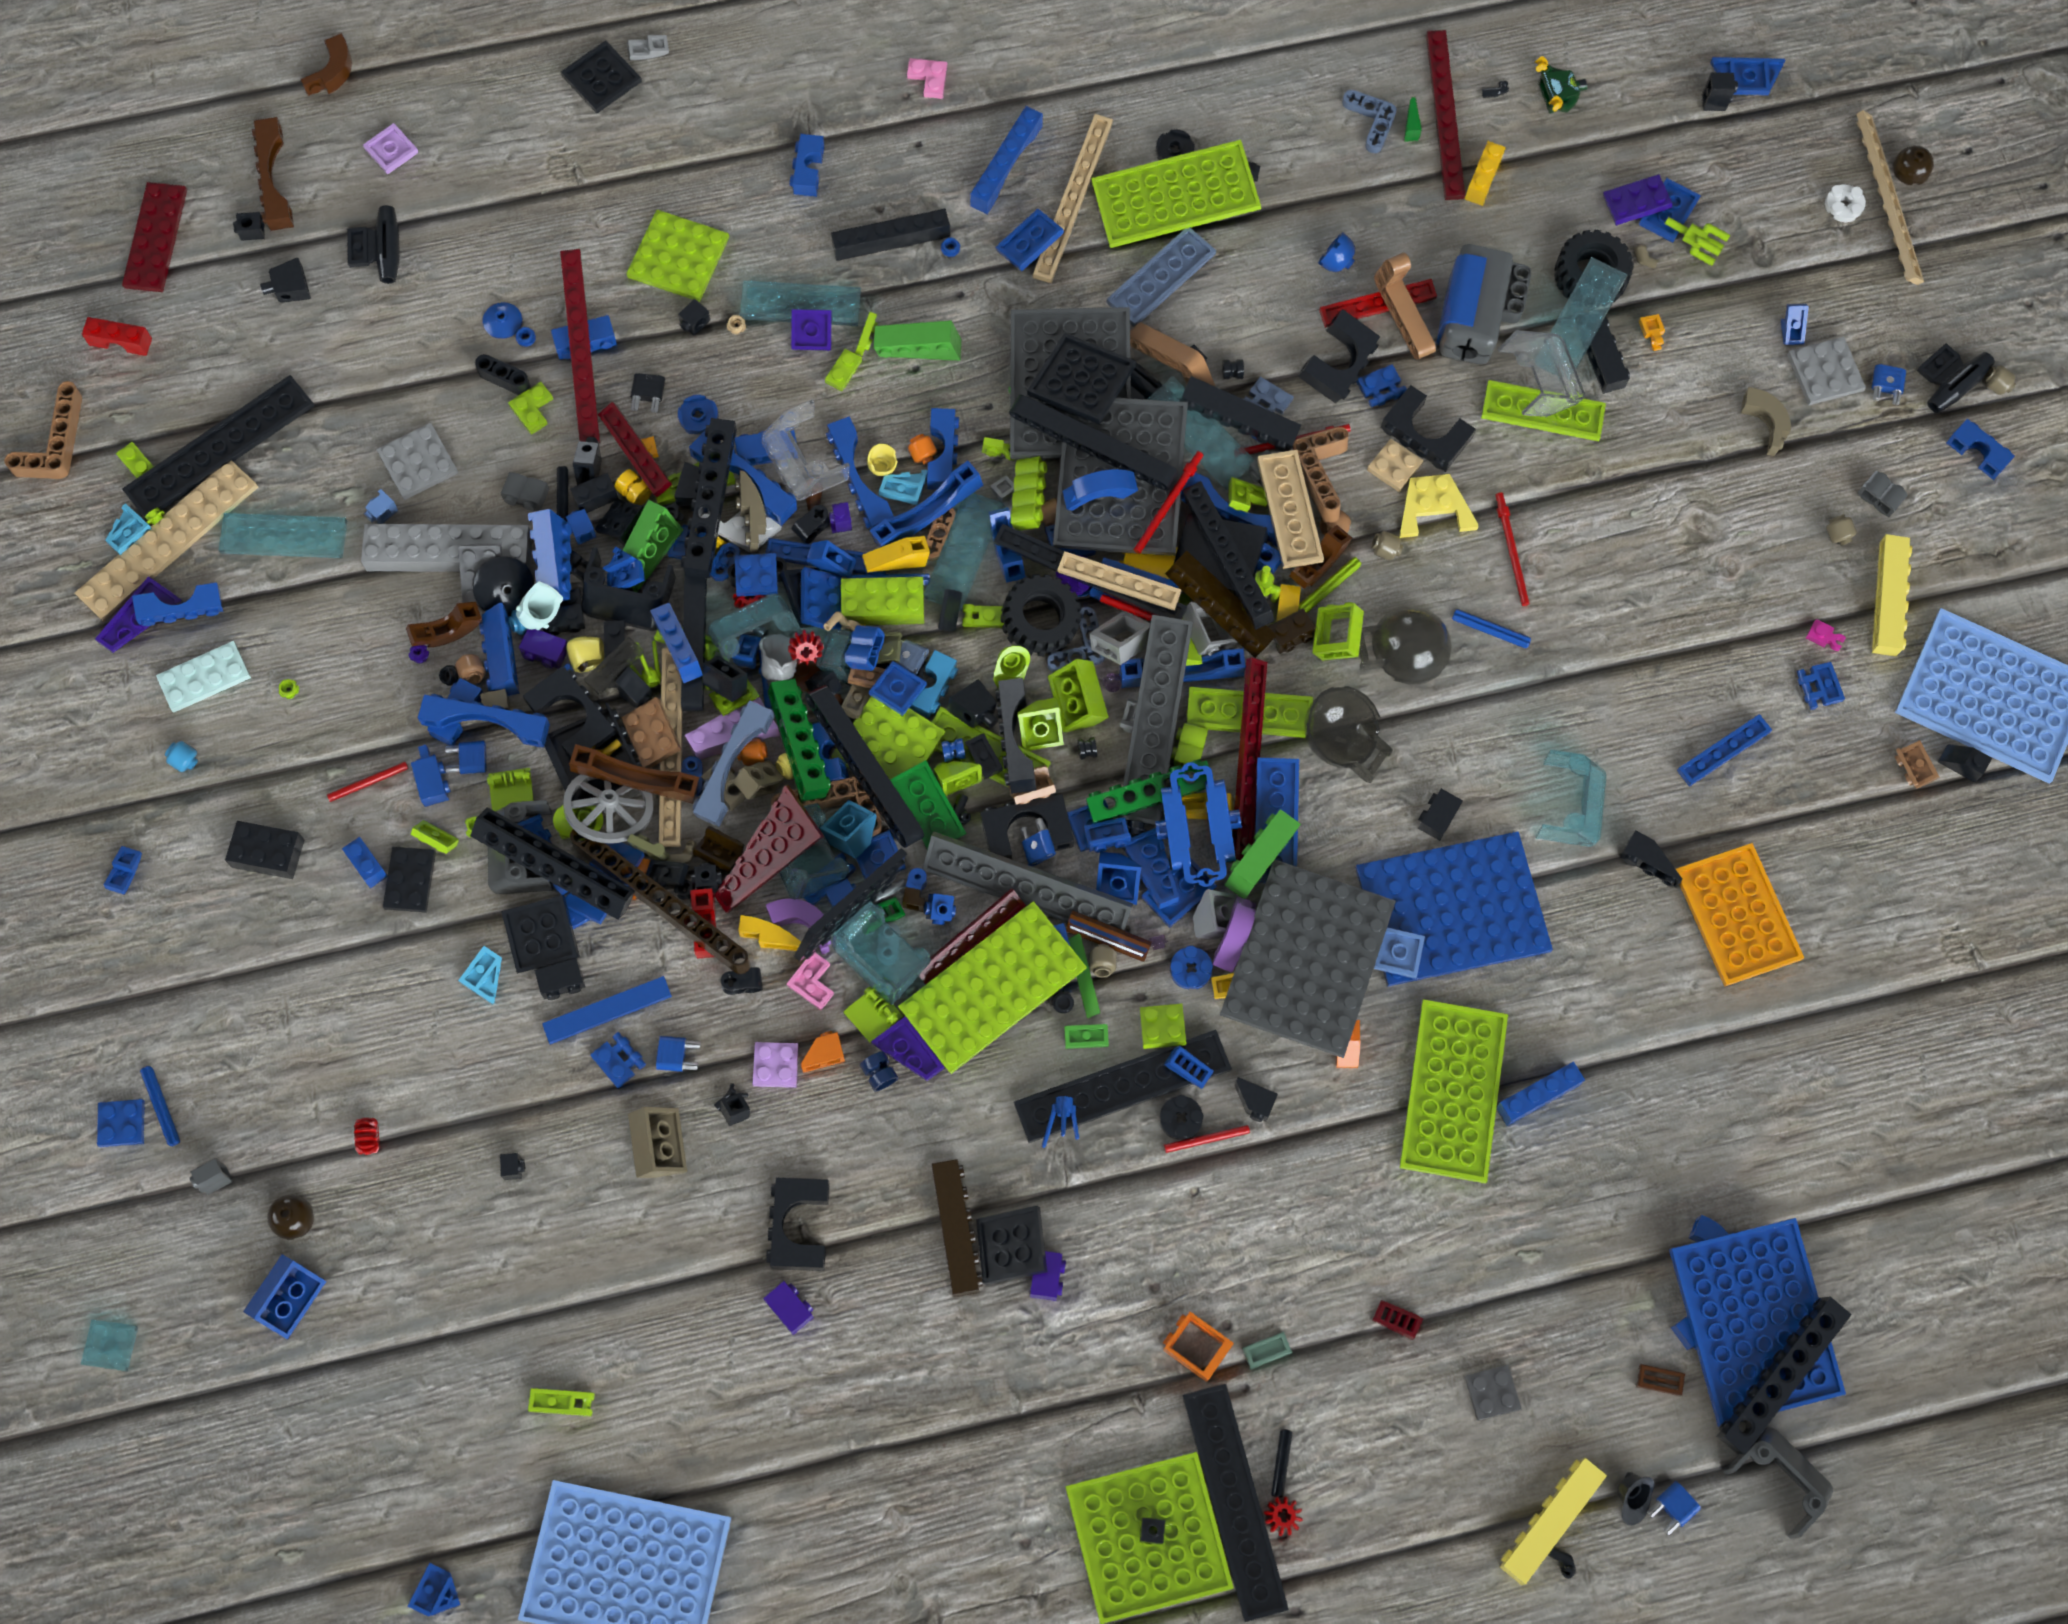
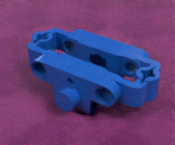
(1176, 825)

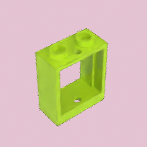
(1341, 650)

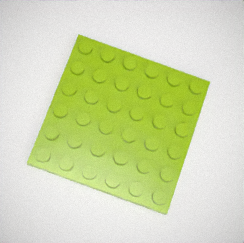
(1140, 1576)

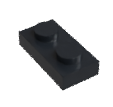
(984, 755)

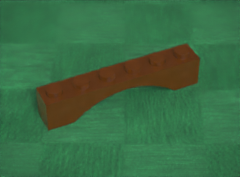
(269, 141)
(664, 783)

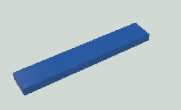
(797, 553)
(606, 1010)

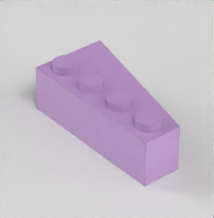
(711, 736)

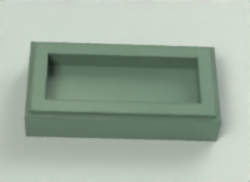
(1267, 1350)

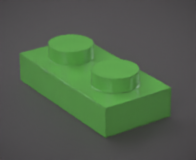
(1086, 1036)

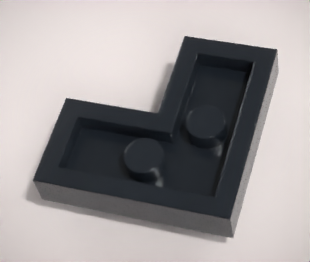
(666, 873)

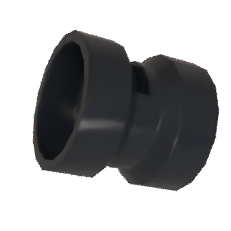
(1233, 369)

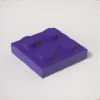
(811, 330)

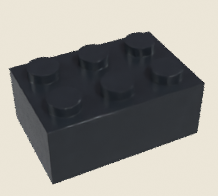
(264, 849)

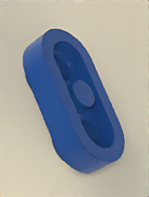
(722, 562)
(696, 771)

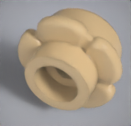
(733, 320)

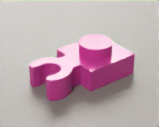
(1822, 634)

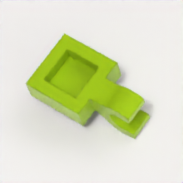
(996, 447)

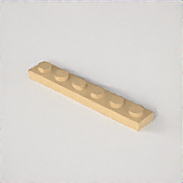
(1119, 580)

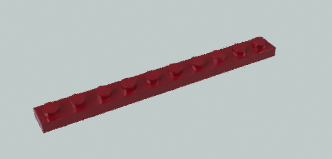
(1445, 115)
(580, 344)
(1249, 751)

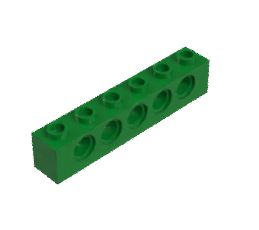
(808, 787)
(1100, 813)

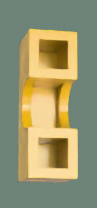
(1485, 173)

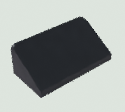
(950, 610)

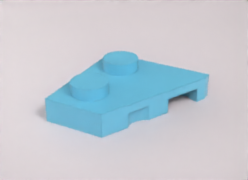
(903, 487)
(126, 530)
(483, 974)

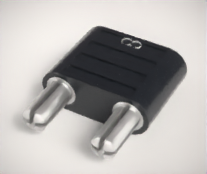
(647, 388)

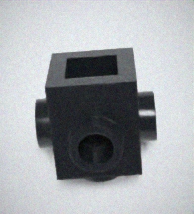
(706, 870)

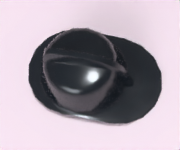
(1636, 1497)

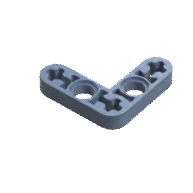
(1376, 113)
(1060, 656)

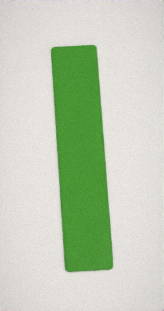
(1084, 979)

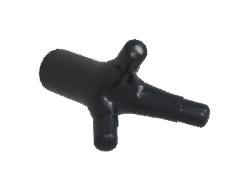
(731, 1091)

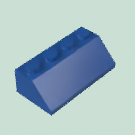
(499, 650)

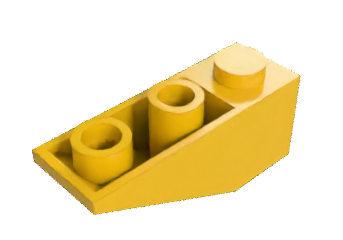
(901, 554)

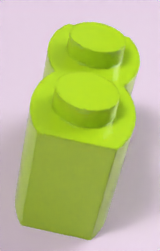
(1190, 744)

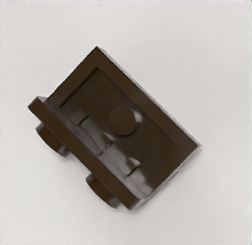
(1293, 631)
(719, 849)

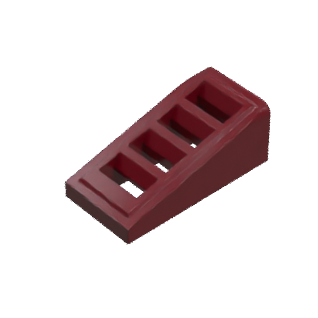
(1400, 1312)

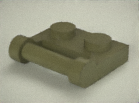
(655, 851)

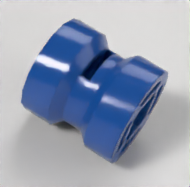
(949, 747)

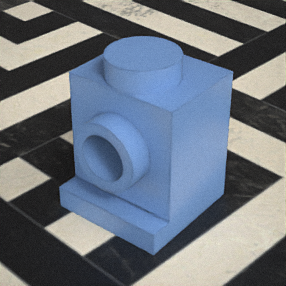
(380, 508)

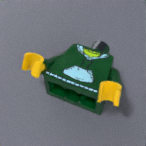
(1558, 87)

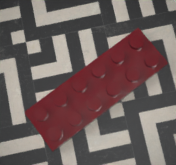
(154, 237)

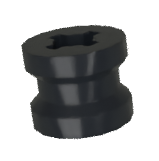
(1087, 748)

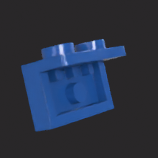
(1107, 835)

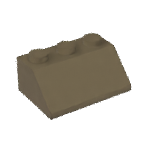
(657, 1142)

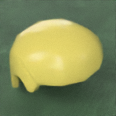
(882, 459)

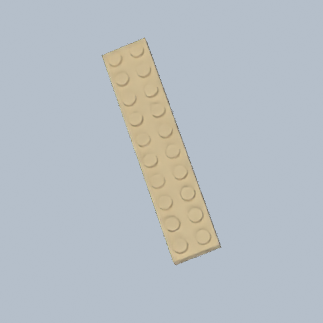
(166, 540)

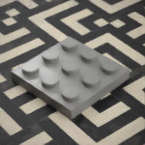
(1826, 371)
(417, 461)

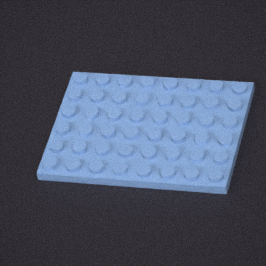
(1990, 695)
(622, 1560)

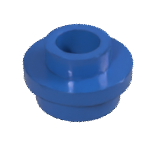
(950, 242)
(521, 333)

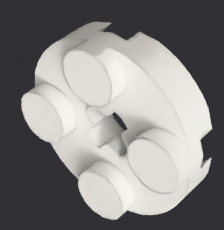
(1852, 195)

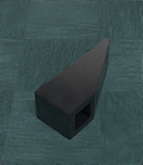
(1648, 856)

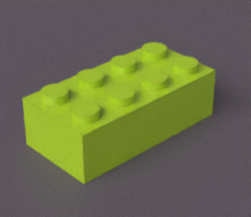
(883, 600)

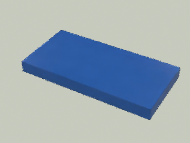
(585, 909)

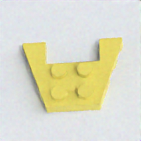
(1431, 497)

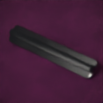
(562, 492)
(1281, 1464)

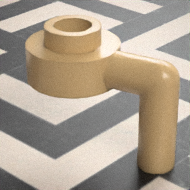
(847, 625)

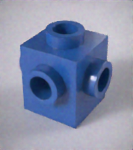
(937, 901)

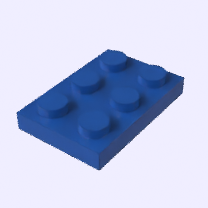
(1682, 205)
(1029, 239)
(819, 597)
(1189, 896)

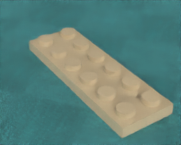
(1290, 509)

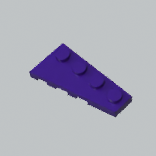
(124, 625)

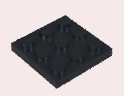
(601, 76)
(540, 934)
(1011, 1245)

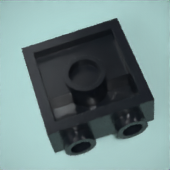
(569, 616)

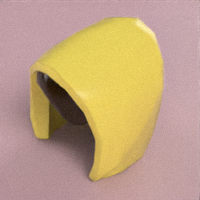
(585, 653)

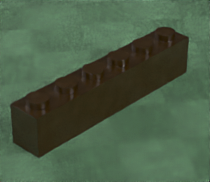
(1219, 603)
(955, 1228)

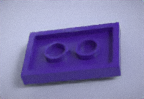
(1637, 199)

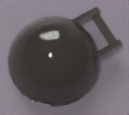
(1408, 645)
(1345, 730)

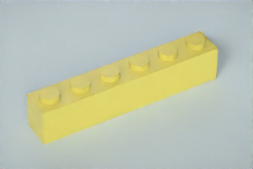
(1891, 595)
(1552, 1521)

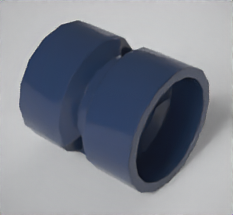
(878, 1070)

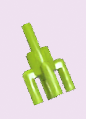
(1699, 238)
(1265, 581)

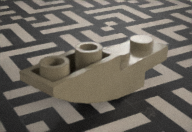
(752, 508)

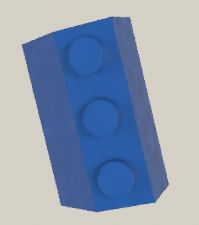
(284, 1296)

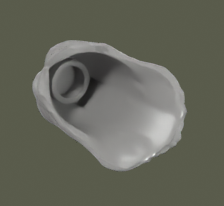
(776, 659)

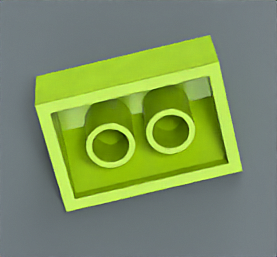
(1078, 695)

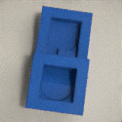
(123, 870)

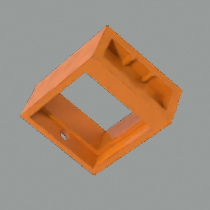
(1182, 1323)

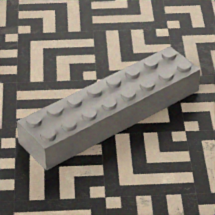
(436, 545)

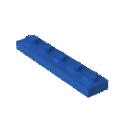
(1724, 750)

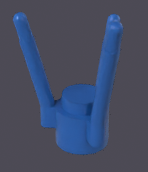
(1063, 1108)

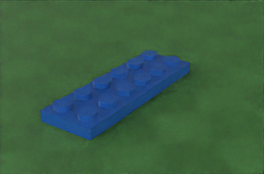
(1275, 790)

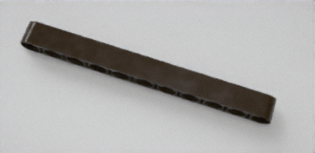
(665, 906)

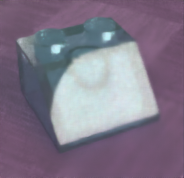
(833, 654)

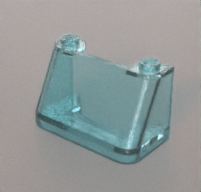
(816, 866)
(879, 953)

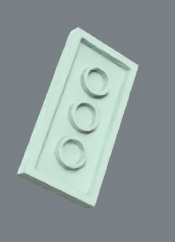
(203, 676)

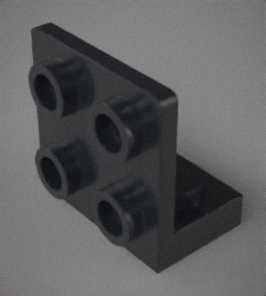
(620, 520)

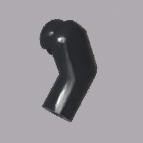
(1565, 1561)

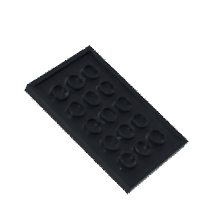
(836, 917)

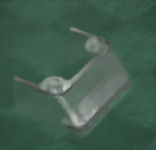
(1552, 370)
(797, 475)

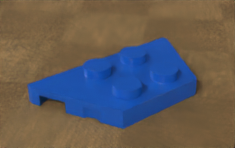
(1753, 75)

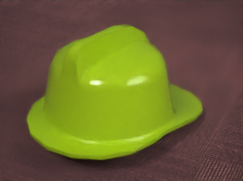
(1011, 663)
(563, 827)

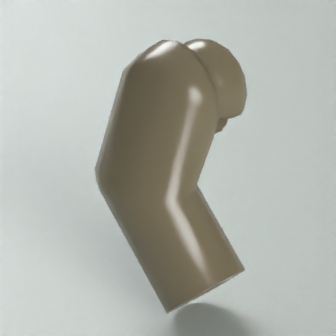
(1643, 258)
(687, 854)

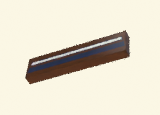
(1106, 934)

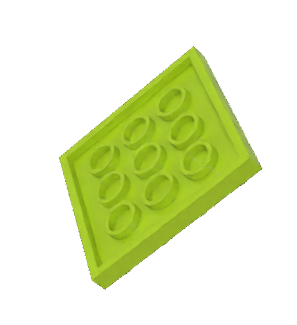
(678, 255)
(896, 739)

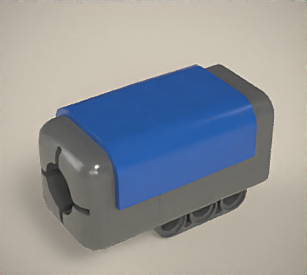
(1477, 301)

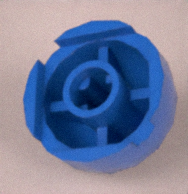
(1338, 254)

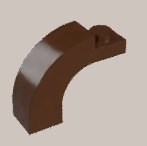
(336, 70)
(1332, 547)
(454, 626)

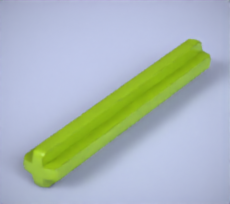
(1329, 585)

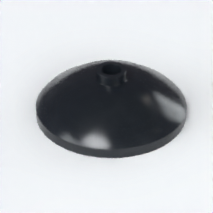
(495, 576)

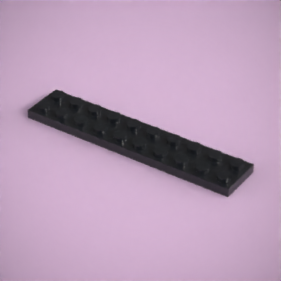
(219, 446)
(1119, 1086)
(1235, 1503)

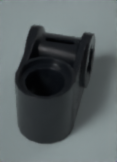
(811, 524)
(742, 983)

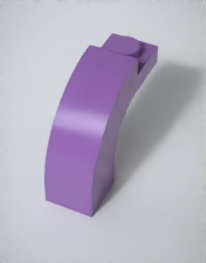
(795, 911)
(1235, 935)

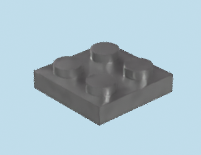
(1492, 1392)

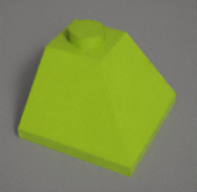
(1040, 725)
(957, 775)

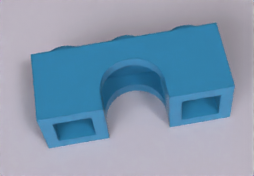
(941, 669)

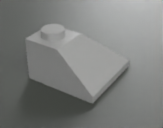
(1213, 914)

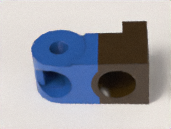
(915, 884)

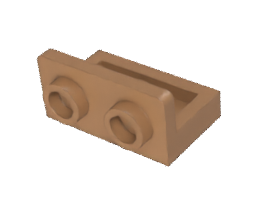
(1917, 763)
(1044, 787)

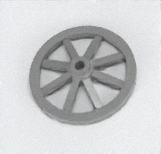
(608, 802)

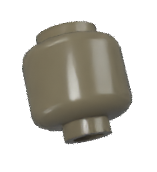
(2000, 380)
(1841, 530)
(1386, 545)
(1102, 960)

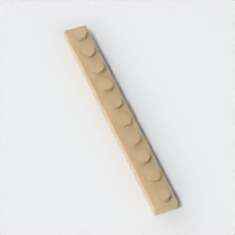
(1888, 193)
(1074, 196)
(671, 701)

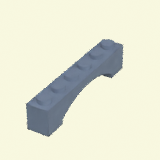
(753, 721)

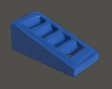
(1177, 1068)

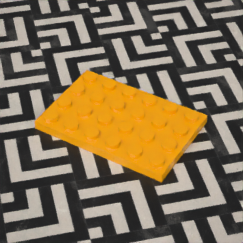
(1739, 914)

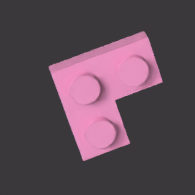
(932, 72)
(806, 981)

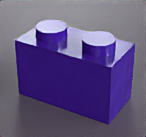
(543, 648)
(1047, 1284)
(788, 1307)

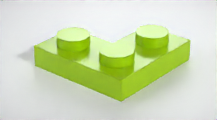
(527, 405)
(1244, 493)

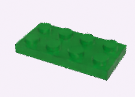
(928, 802)

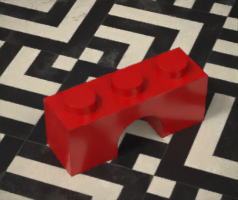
(103, 332)
(703, 904)

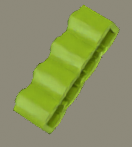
(1028, 493)

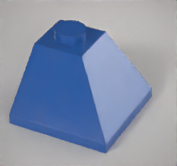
(1118, 876)

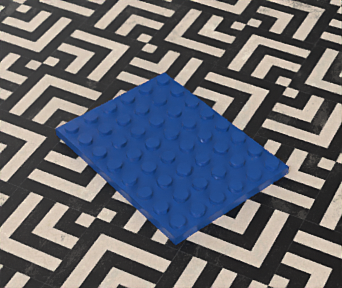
(1466, 900)
(1741, 1307)

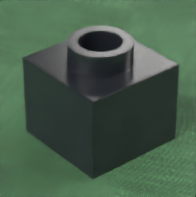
(734, 1109)
(511, 1166)
(1146, 1537)

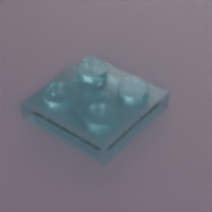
(109, 1345)

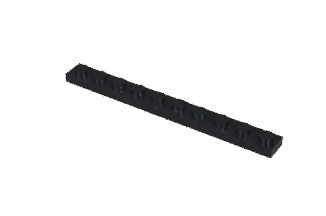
(1051, 557)

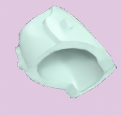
(538, 606)

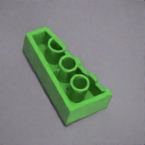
(918, 341)
(652, 538)
(1262, 853)

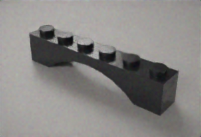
(1020, 768)

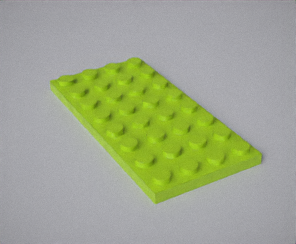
(1175, 193)
(992, 987)
(1454, 1091)

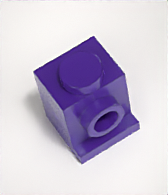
(840, 518)

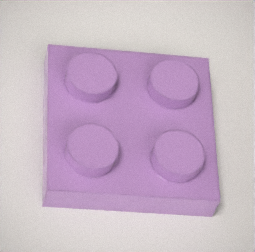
(390, 148)
(775, 1064)

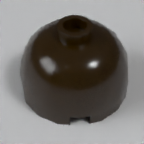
(1913, 165)
(290, 1217)

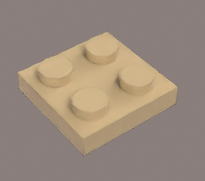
(1395, 465)

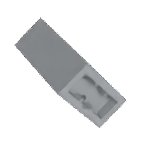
(1199, 635)
(1120, 652)

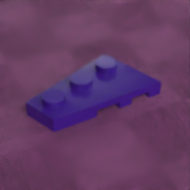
(909, 1049)

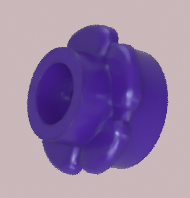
(422, 657)

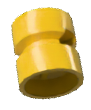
(632, 486)

